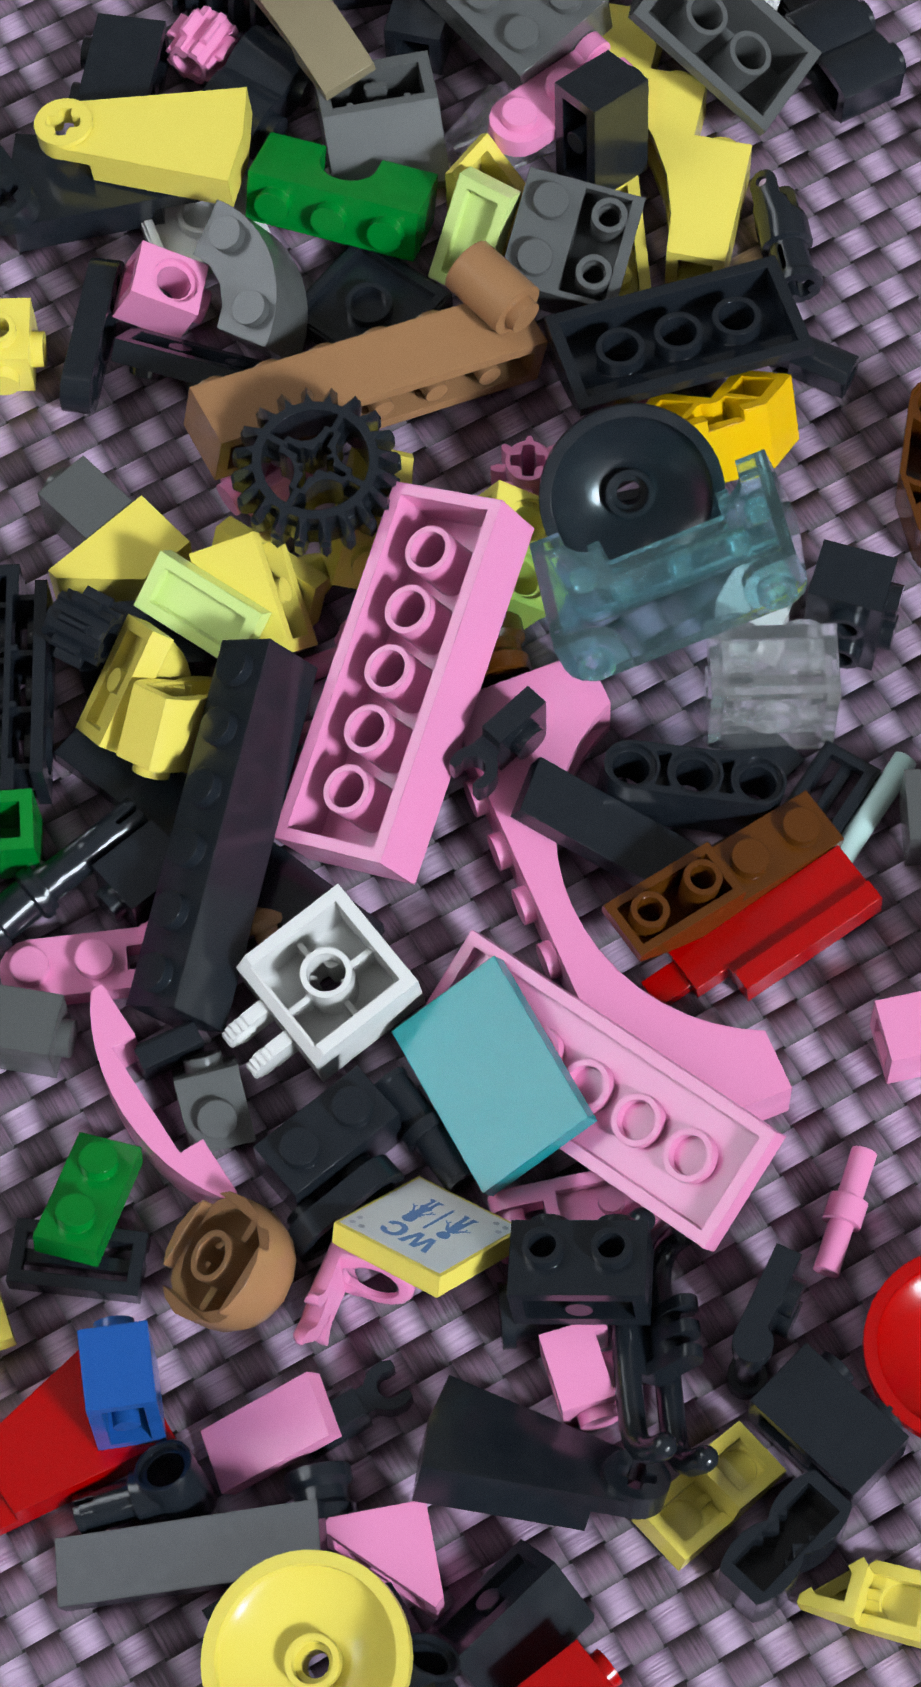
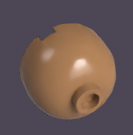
(229, 1264)

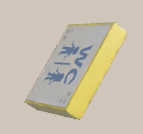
(425, 1236)

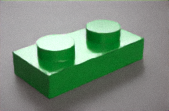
(88, 1199)

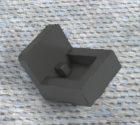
(213, 1101)

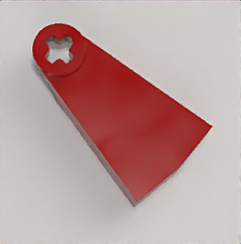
(53, 1452)

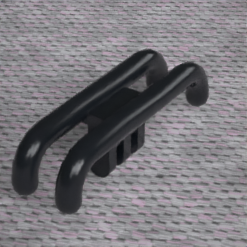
(659, 1357)

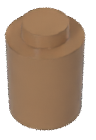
(493, 288)

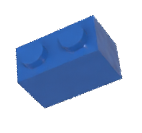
(121, 1383)

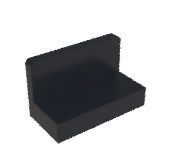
(513, 1619)

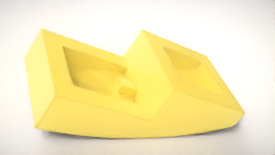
(708, 1504)

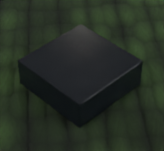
(167, 1050)

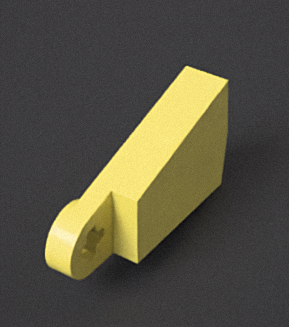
(157, 143)

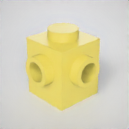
(21, 346)

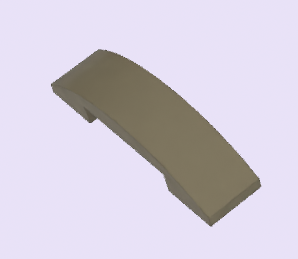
(320, 42)

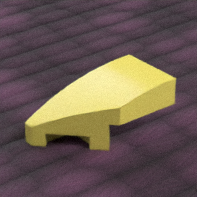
(871, 1599)

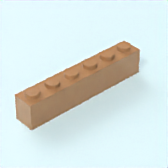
(390, 369)

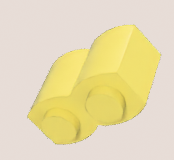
(163, 725)

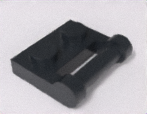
(769, 1312)

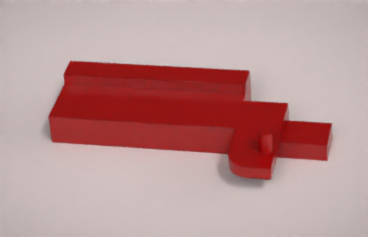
(772, 932)

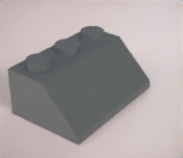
(734, 49)

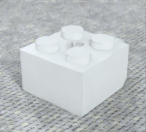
(322, 1025)

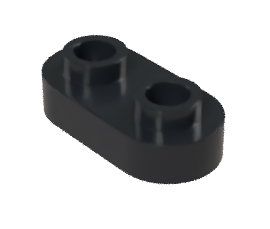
(358, 1185)

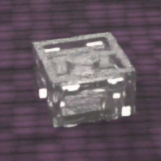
(772, 686)

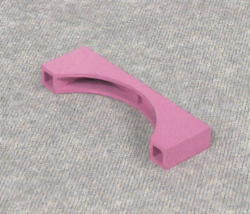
(577, 717)

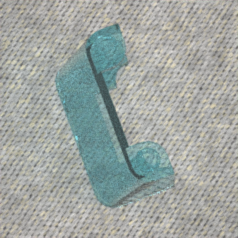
(678, 589)

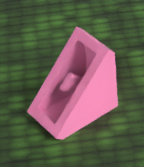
(396, 1547)

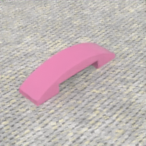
(190, 1171)

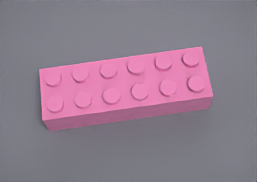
(404, 681)

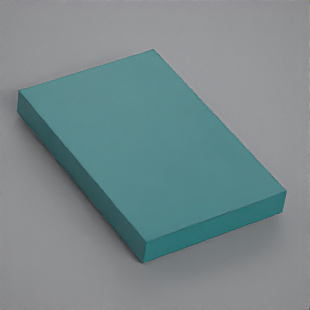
(493, 1076)

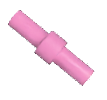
(845, 1211)

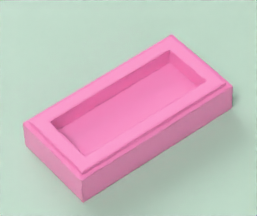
(270, 1433)

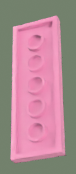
(658, 1126)

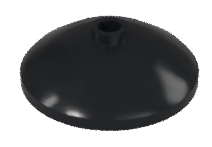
(619, 444)

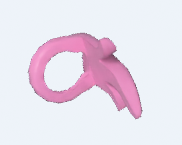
(332, 1281)

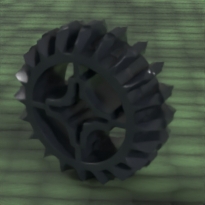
(278, 444)

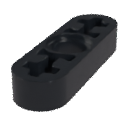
(91, 338)

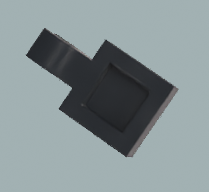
(509, 734)

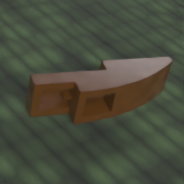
(720, 880)

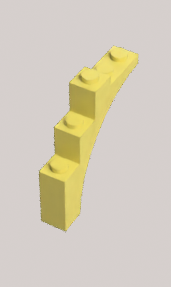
(696, 175)

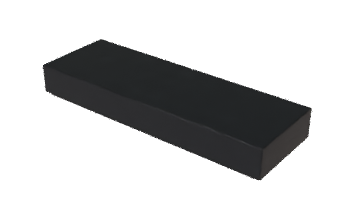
(595, 824)

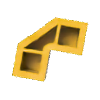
(742, 417)

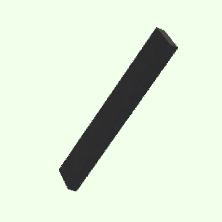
(287, 882)

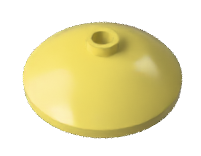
(306, 1607)

